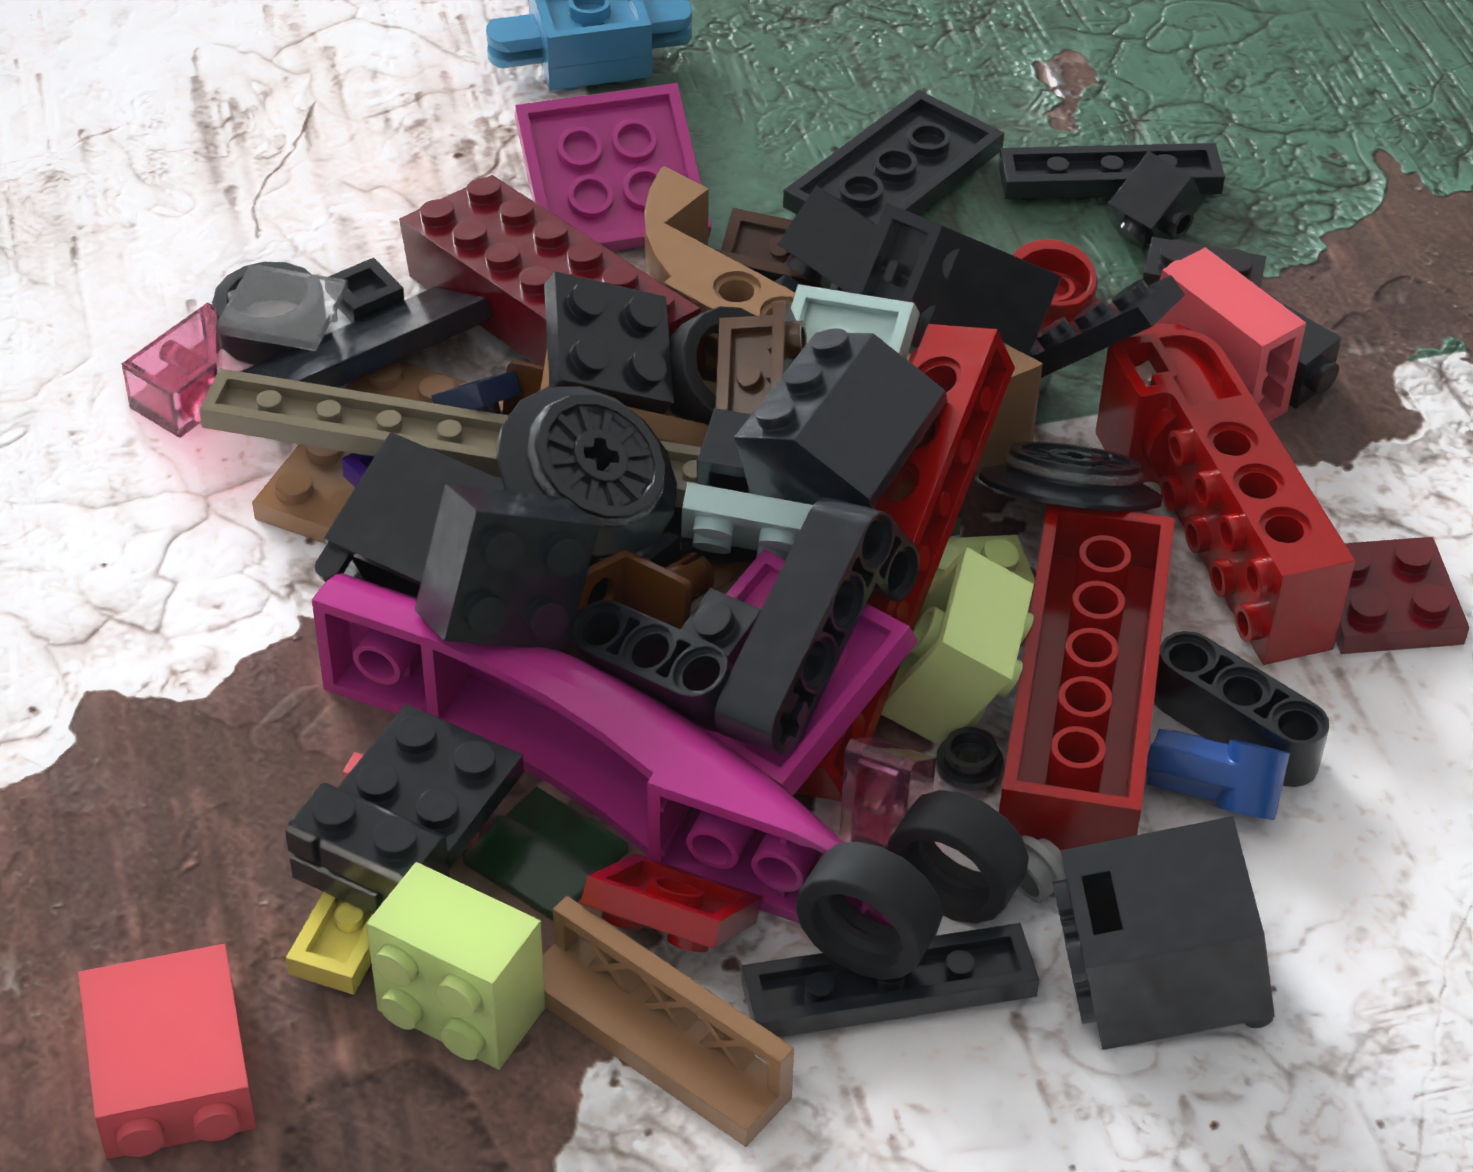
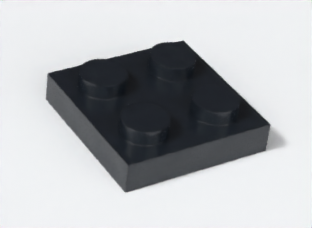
(609, 341)
(436, 776)

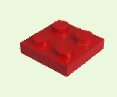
(685, 905)

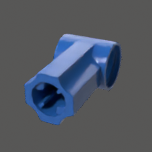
(1235, 774)

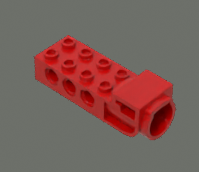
(1230, 488)

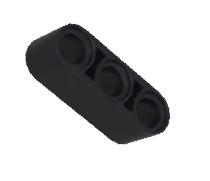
(654, 658)
(1236, 701)

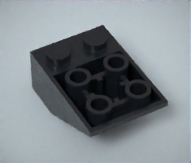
(955, 279)

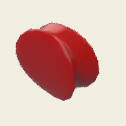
(1078, 275)

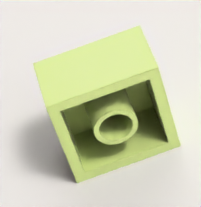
(964, 648)
(457, 965)

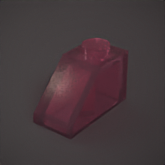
(175, 372)
(880, 788)

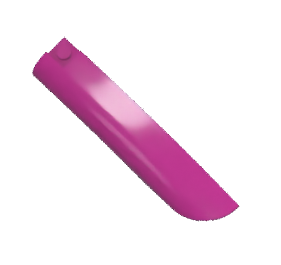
(586, 734)

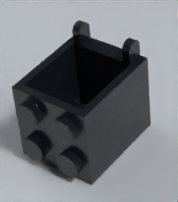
(393, 514)
(1164, 934)

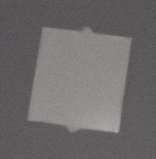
(282, 307)

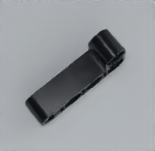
(809, 618)

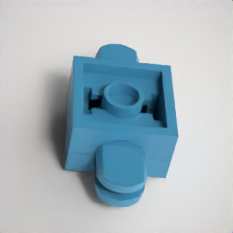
(589, 39)

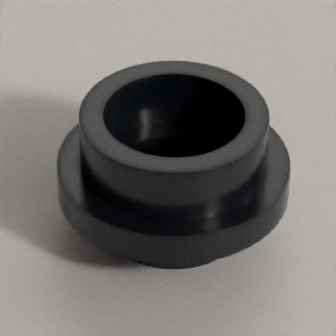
(969, 759)

